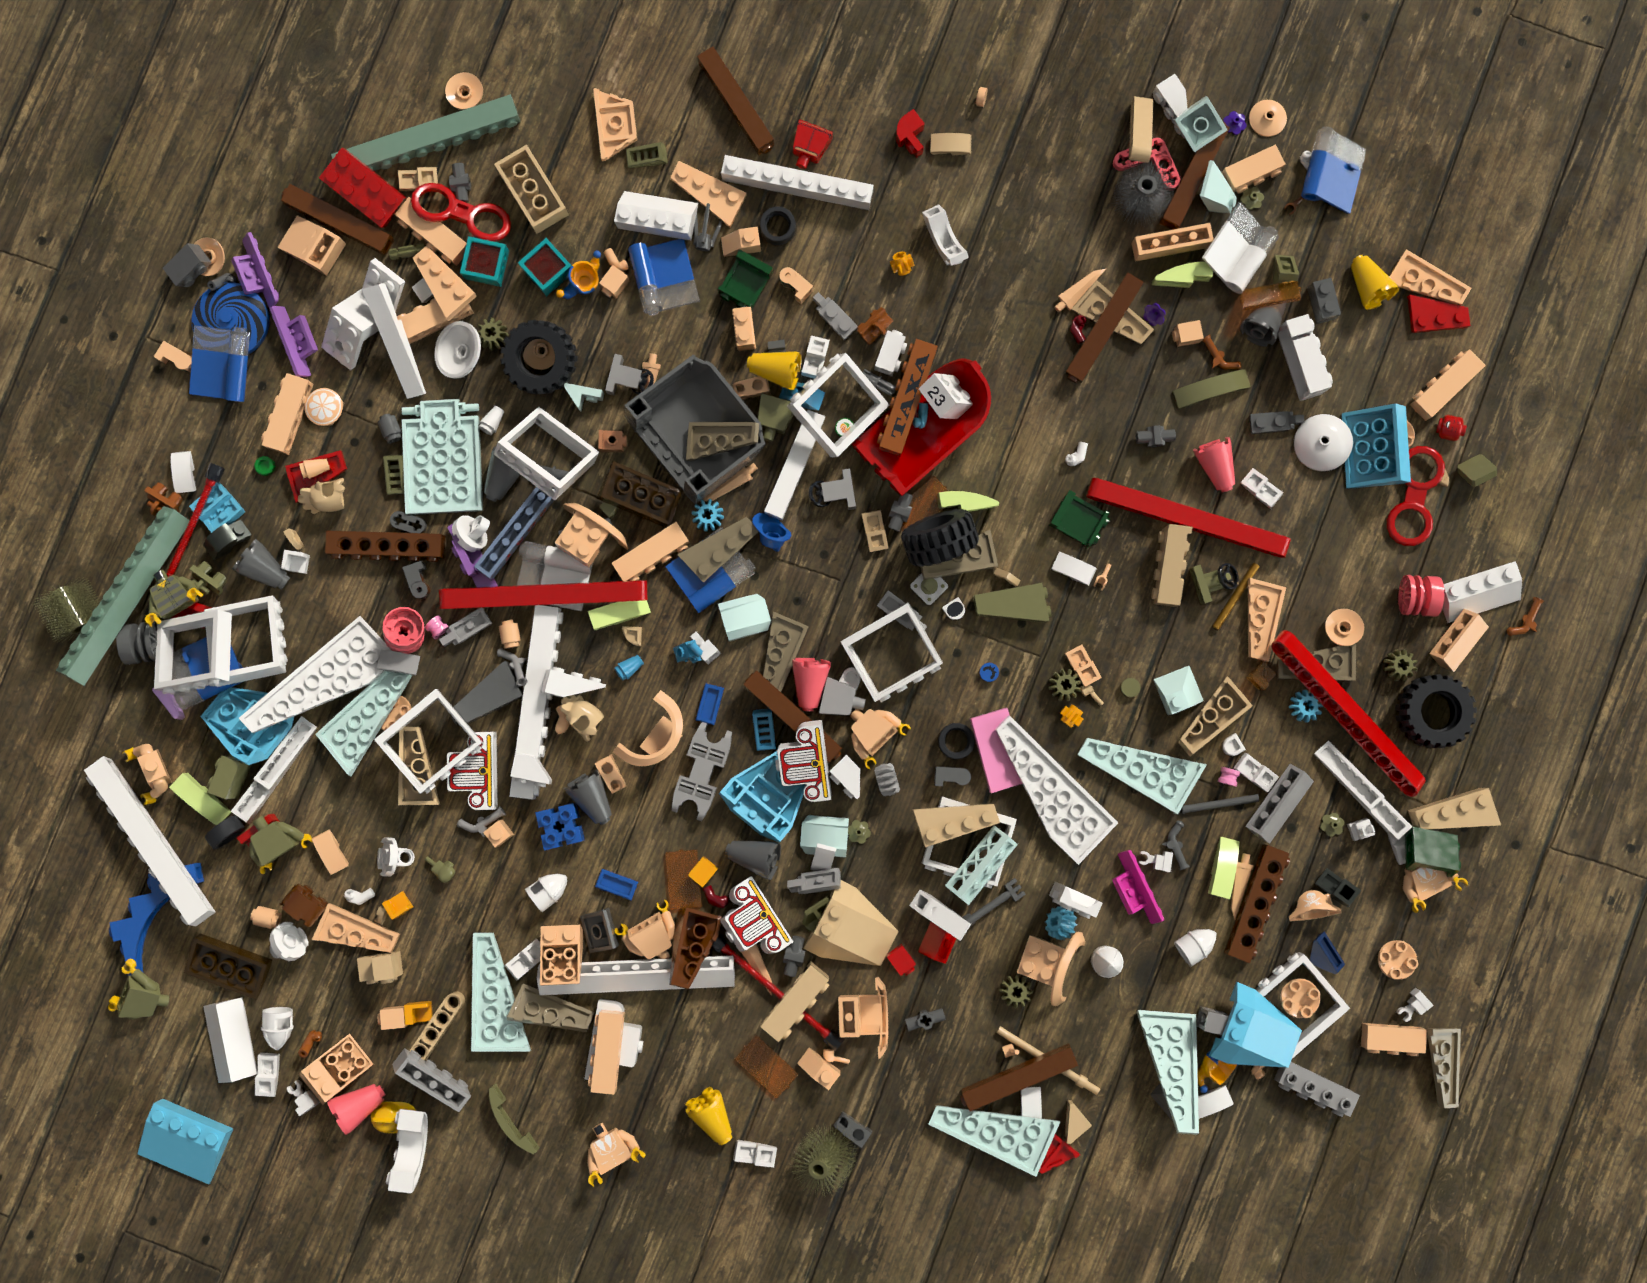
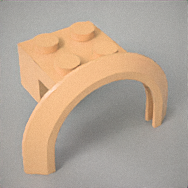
(586, 534)
(662, 738)
(1049, 963)
(865, 1015)

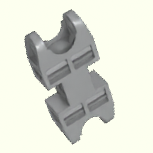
(701, 771)

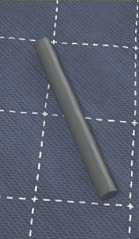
(1220, 803)

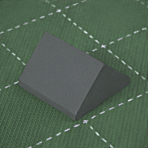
(599, 930)

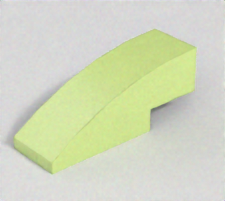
(1184, 275)
(965, 500)
(617, 613)
(197, 797)
(1224, 868)

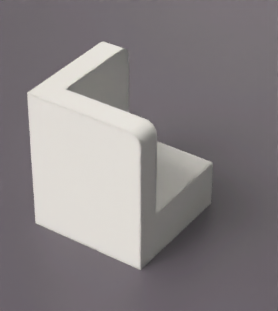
(295, 561)

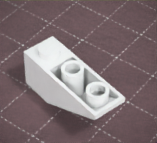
(1172, 98)
(563, 684)
(940, 914)

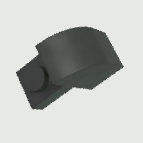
(225, 537)
(1339, 889)

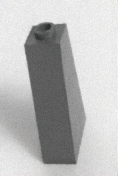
(490, 694)

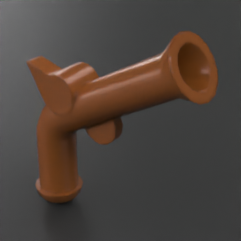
(1218, 356)
(1528, 620)

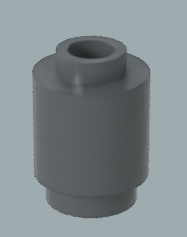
(389, 428)

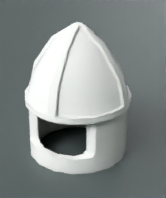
(547, 890)
(1196, 945)
(1107, 961)
(277, 1026)

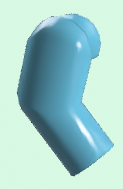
(920, 422)

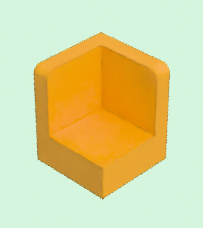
(703, 871)
(397, 905)
(417, 1012)

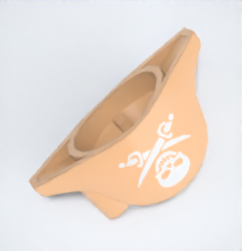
(1314, 905)

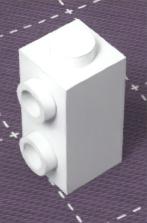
(890, 352)

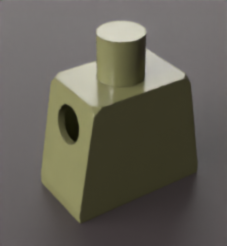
(773, 416)

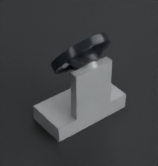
(626, 377)
(834, 491)

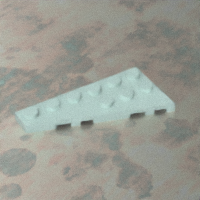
(358, 723)
(1152, 774)
(492, 1001)
(1174, 1055)
(1008, 1137)

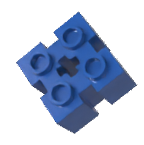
(566, 815)

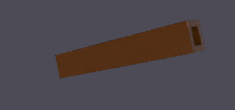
(736, 101)
(1190, 183)
(337, 219)
(1104, 328)
(785, 709)
(1018, 1077)

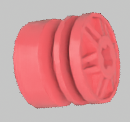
(1421, 595)
(409, 622)

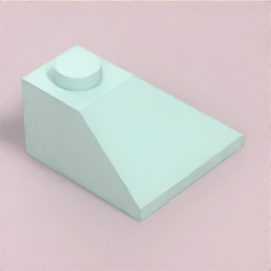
(1200, 124)
(1216, 191)
(1178, 690)

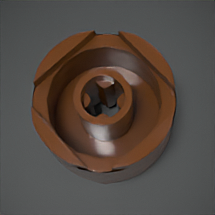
(303, 905)

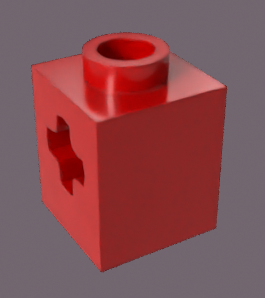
(901, 960)

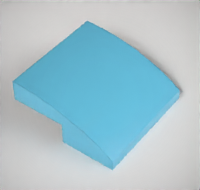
(219, 508)

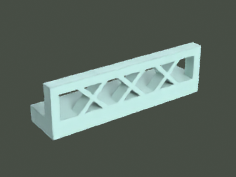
(984, 867)

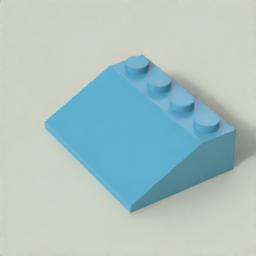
(1378, 447)
(184, 1140)

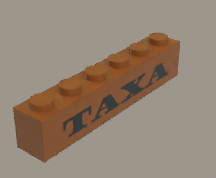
(907, 398)

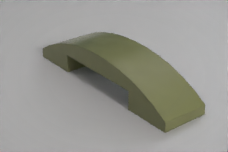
(1211, 388)
(526, 1141)

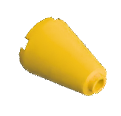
(1372, 282)
(776, 367)

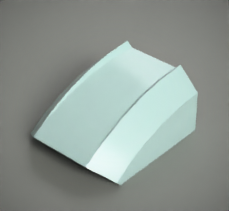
(745, 616)
(825, 831)

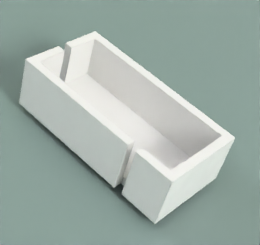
(1304, 357)

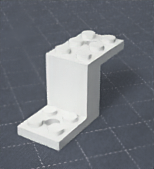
(352, 319)

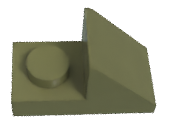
(1284, 269)

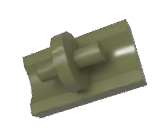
(201, 574)

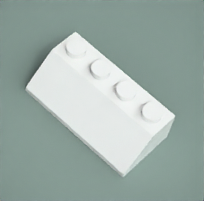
(656, 215)
(1482, 591)

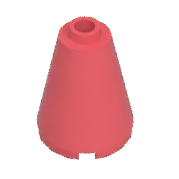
(1217, 463)
(810, 681)
(355, 1106)

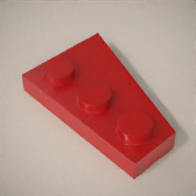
(1436, 315)
(337, 466)

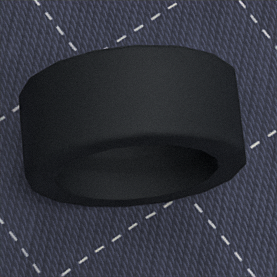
(777, 211)
(970, 737)
(224, 832)

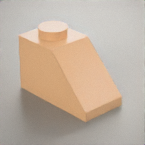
(741, 239)
(819, 1068)

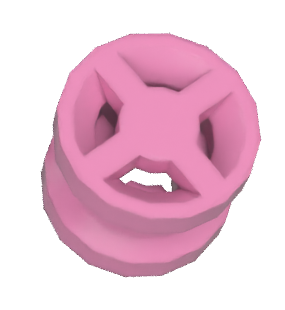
(436, 627)
(1228, 776)

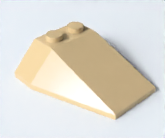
(851, 929)

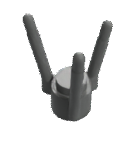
(703, 241)

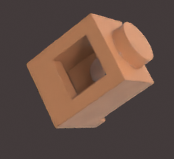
(617, 446)

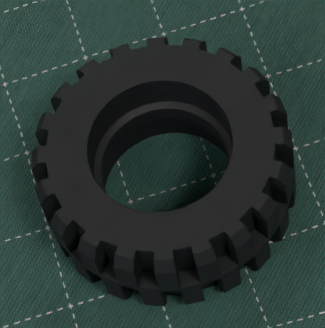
(514, 360)
(940, 537)
(1460, 711)

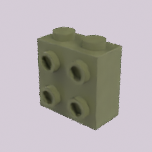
(228, 777)

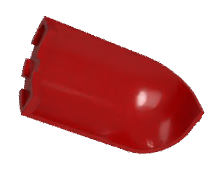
(935, 441)

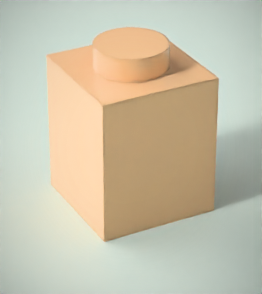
(614, 282)
(1187, 333)
(498, 833)
(391, 1018)

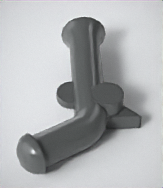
(1176, 846)

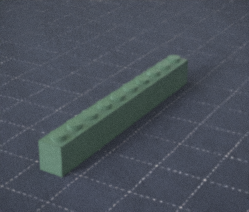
(437, 134)
(123, 596)

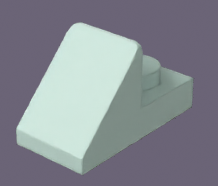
(578, 394)

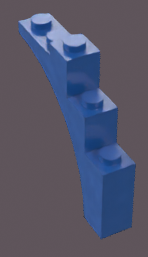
(143, 910)

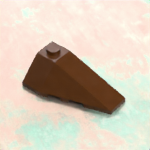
(691, 944)

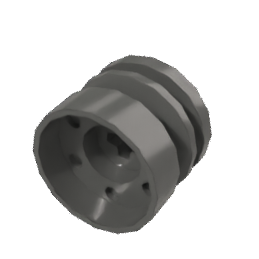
(137, 643)

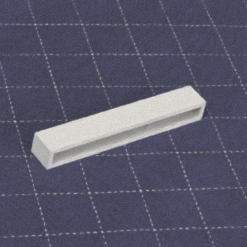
(797, 182)

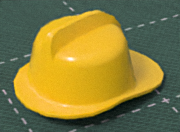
(384, 1116)

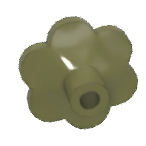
(1252, 202)
(1327, 824)
(863, 827)

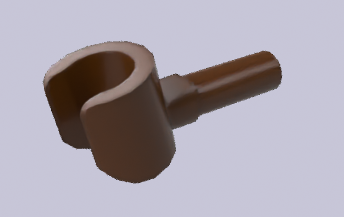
(1293, 205)

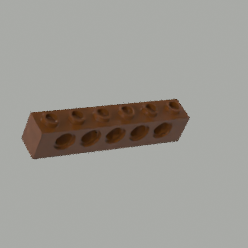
(336, 539)
(1247, 909)

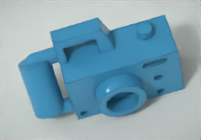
(688, 651)

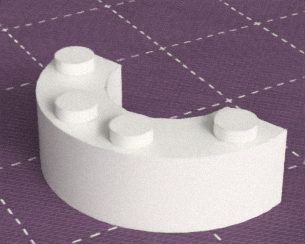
(410, 1154)

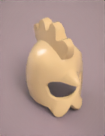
(323, 496)
(581, 715)

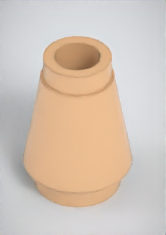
(312, 468)

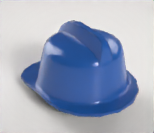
(771, 530)

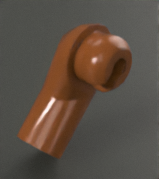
(313, 1036)

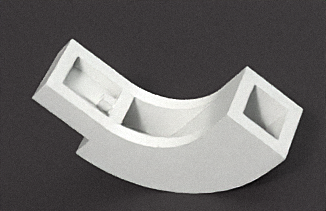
(943, 236)

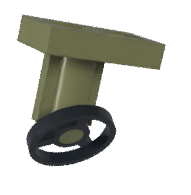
(1213, 581)

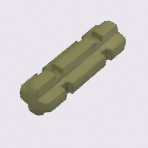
(405, 251)

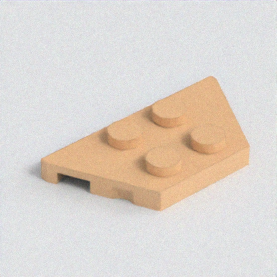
(614, 123)

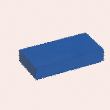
(710, 704)
(616, 884)

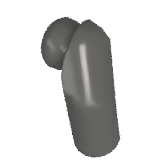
(218, 282)

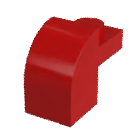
(907, 129)

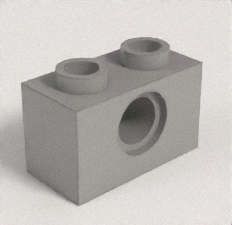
(1212, 1020)

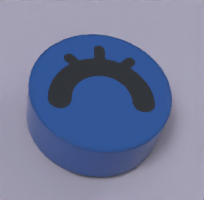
(989, 672)

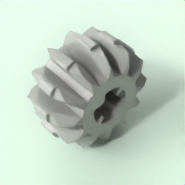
(887, 779)

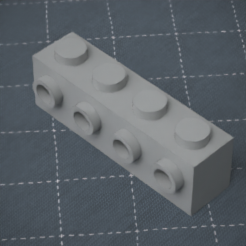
(1279, 803)
(431, 1080)
(1318, 1088)

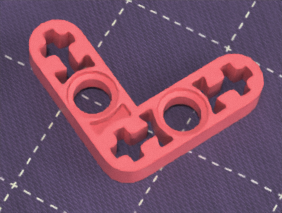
(1162, 154)

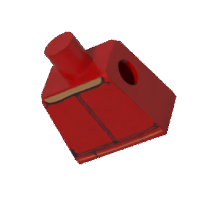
(810, 143)

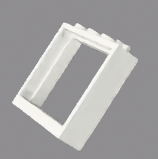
(811, 386)
(533, 471)
(277, 640)
(220, 651)
(900, 685)
(406, 719)
(950, 870)
(1325, 1019)

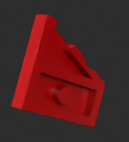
(1057, 1154)

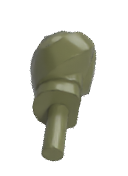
(441, 870)

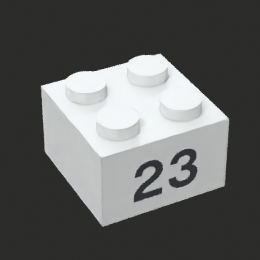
(946, 396)

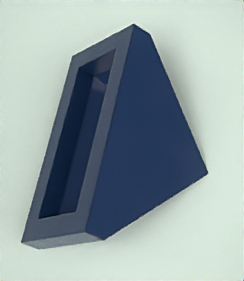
(1325, 955)

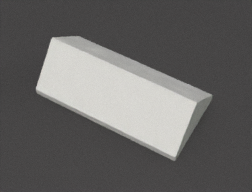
(230, 1040)

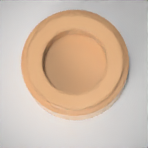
(981, 97)

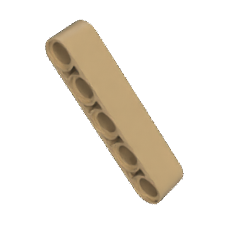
(1141, 129)
(437, 1025)

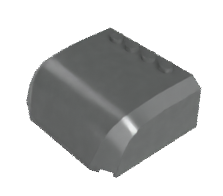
(662, 418)

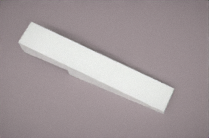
(394, 339)
(792, 470)
(274, 770)
(1363, 791)

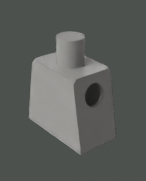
(839, 699)

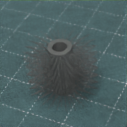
(1143, 192)

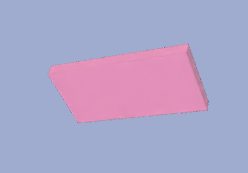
(995, 761)

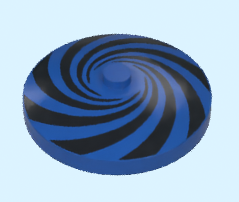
(231, 308)

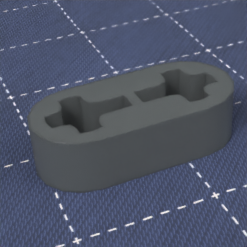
(410, 519)

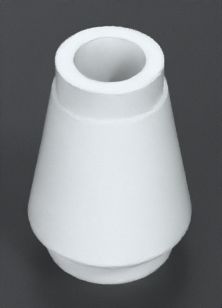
(491, 421)

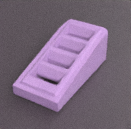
(167, 701)

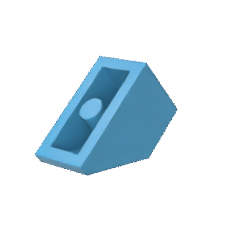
(813, 402)

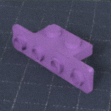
(253, 273)
(295, 338)
(468, 561)

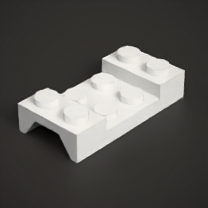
(1075, 901)

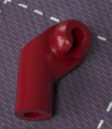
(1076, 328)
(715, 900)

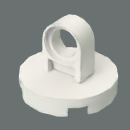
(471, 532)
(389, 857)
(288, 942)

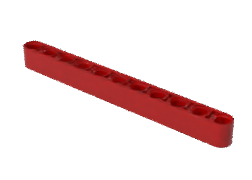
(1183, 515)
(543, 594)
(1348, 713)

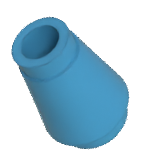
(628, 667)

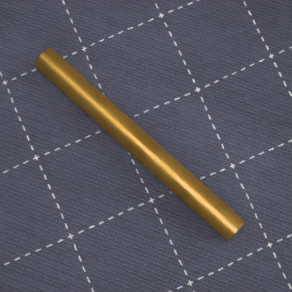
(1235, 597)

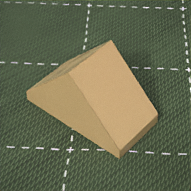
(1075, 1123)

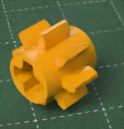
(902, 263)
(1071, 716)

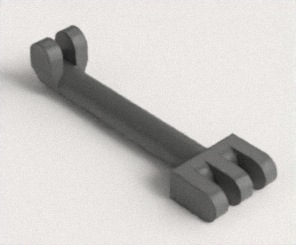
(1011, 892)

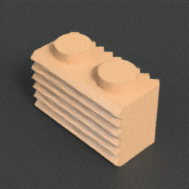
(744, 328)

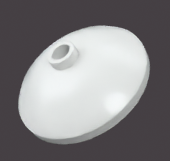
(457, 349)
(1314, 452)

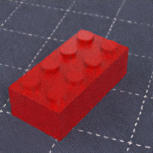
(362, 187)

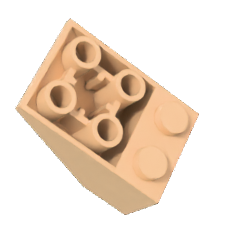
(312, 245)
(561, 954)
(335, 1069)

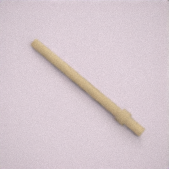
(1079, 1080)

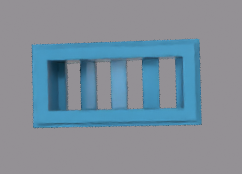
(764, 713)

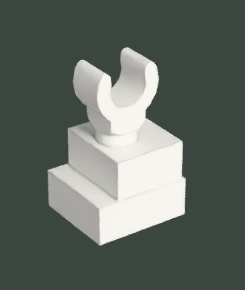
(710, 652)
(1361, 829)
(1161, 862)
(1417, 1003)
(305, 1101)

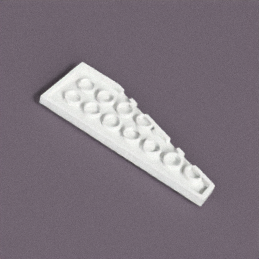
(333, 671)
(1064, 806)

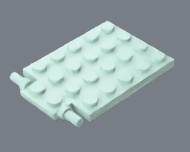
(442, 458)

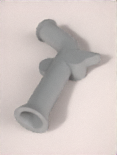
(516, 664)
(482, 822)

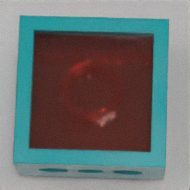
(484, 261)
(545, 267)

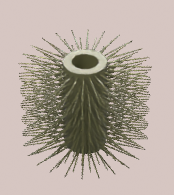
(69, 608)
(823, 1159)

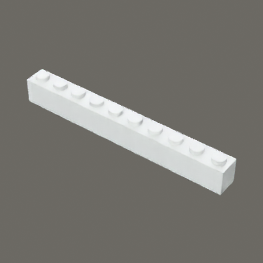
(535, 703)
(149, 842)
(642, 976)

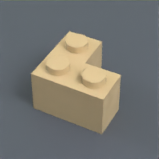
(380, 967)

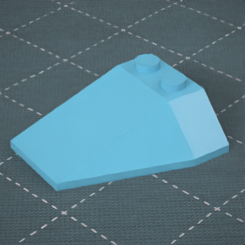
(224, 721)
(762, 799)
(1256, 1032)

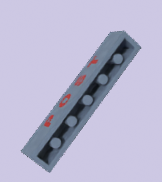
(513, 533)

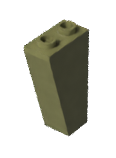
(1016, 603)

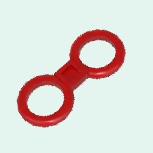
(460, 212)
(1415, 499)

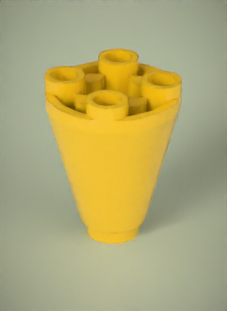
(710, 1115)

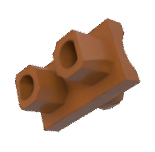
(875, 325)
(157, 494)

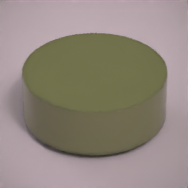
(1130, 687)

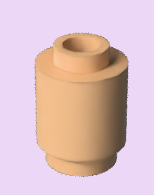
(509, 634)
(266, 917)

